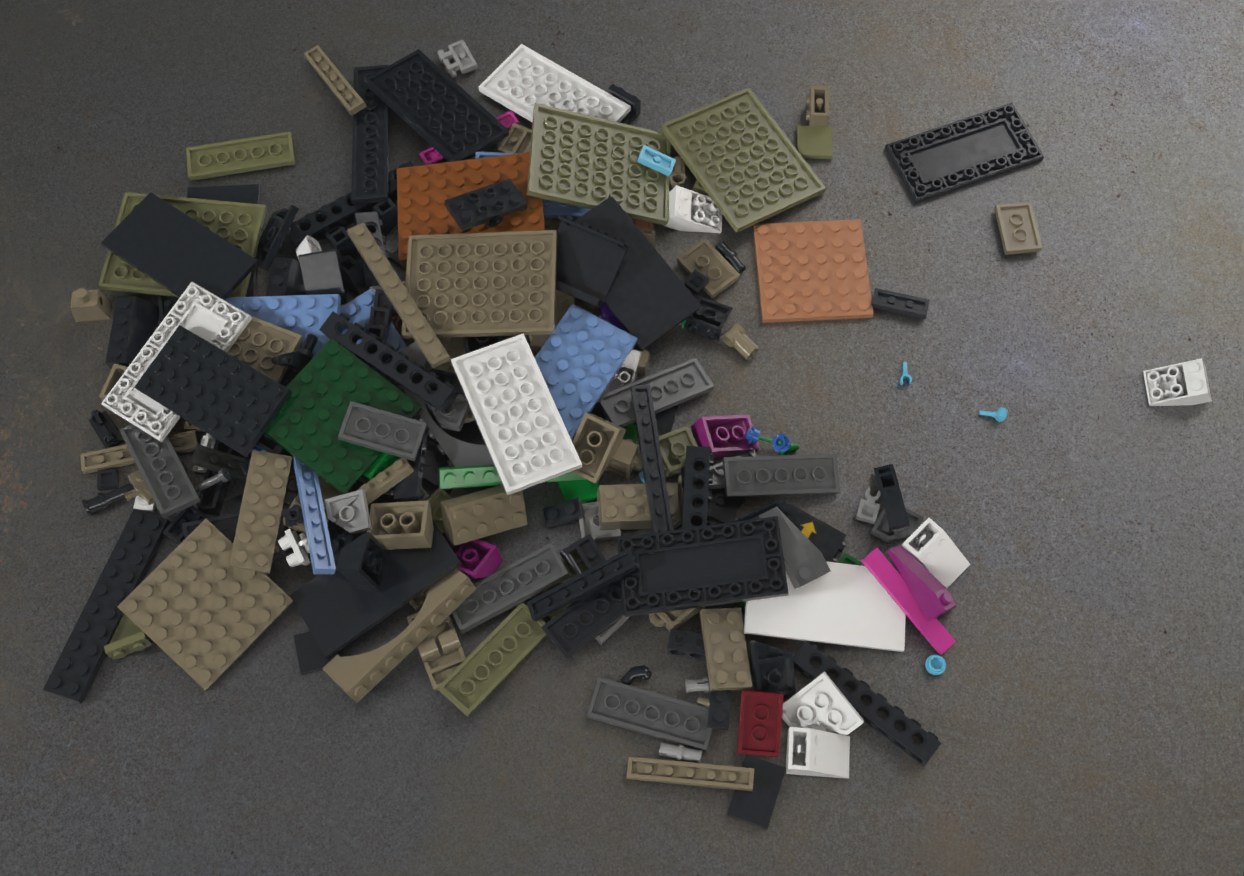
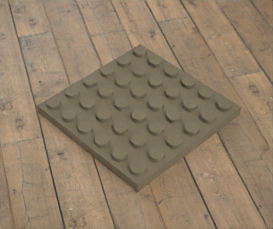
(202, 607)

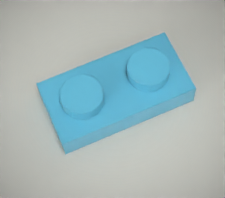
(656, 160)

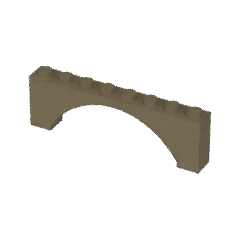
(362, 672)

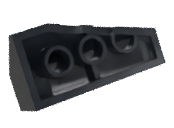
(410, 487)

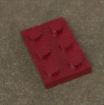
(760, 723)

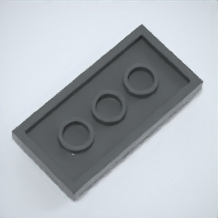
(382, 431)

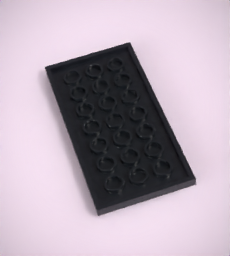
(436, 107)
(213, 390)

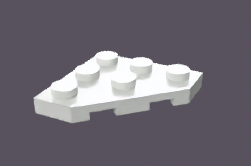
(821, 708)

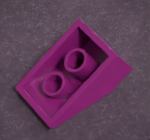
(724, 435)

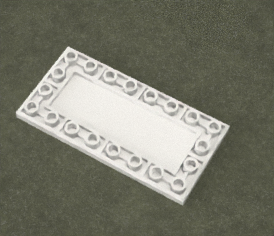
(197, 312)
(833, 609)

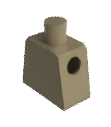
(90, 305)

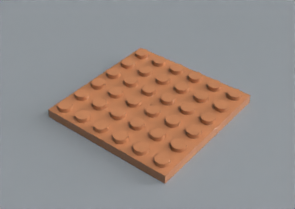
(812, 271)

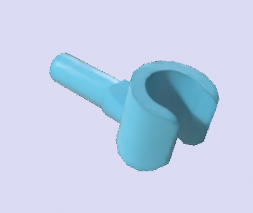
(905, 375)
(1000, 415)

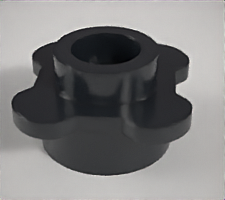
(292, 521)

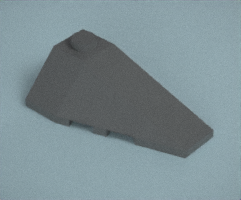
(801, 556)

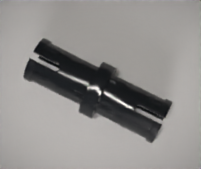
(730, 256)

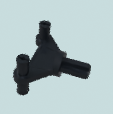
(299, 358)

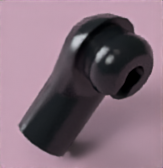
(634, 672)

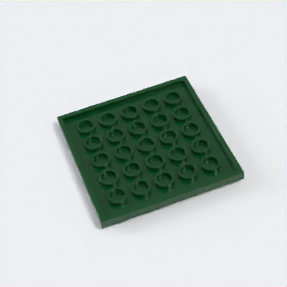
(316, 409)

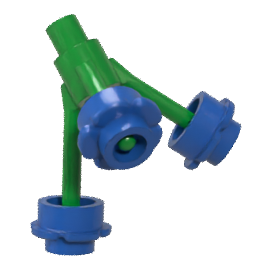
(781, 442)

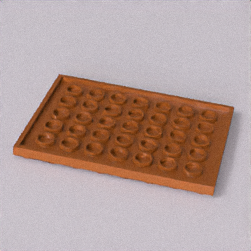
(426, 187)

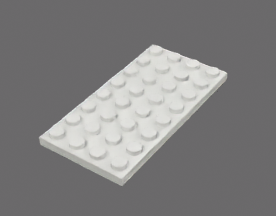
(533, 79)
(516, 414)

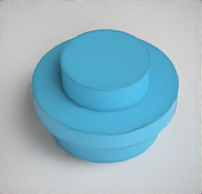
(935, 664)

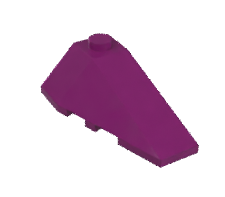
(477, 558)
(926, 589)

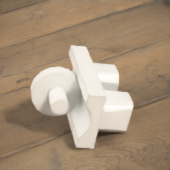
(292, 540)

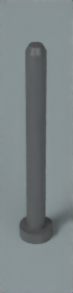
(223, 475)

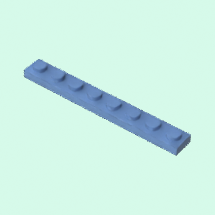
(314, 519)

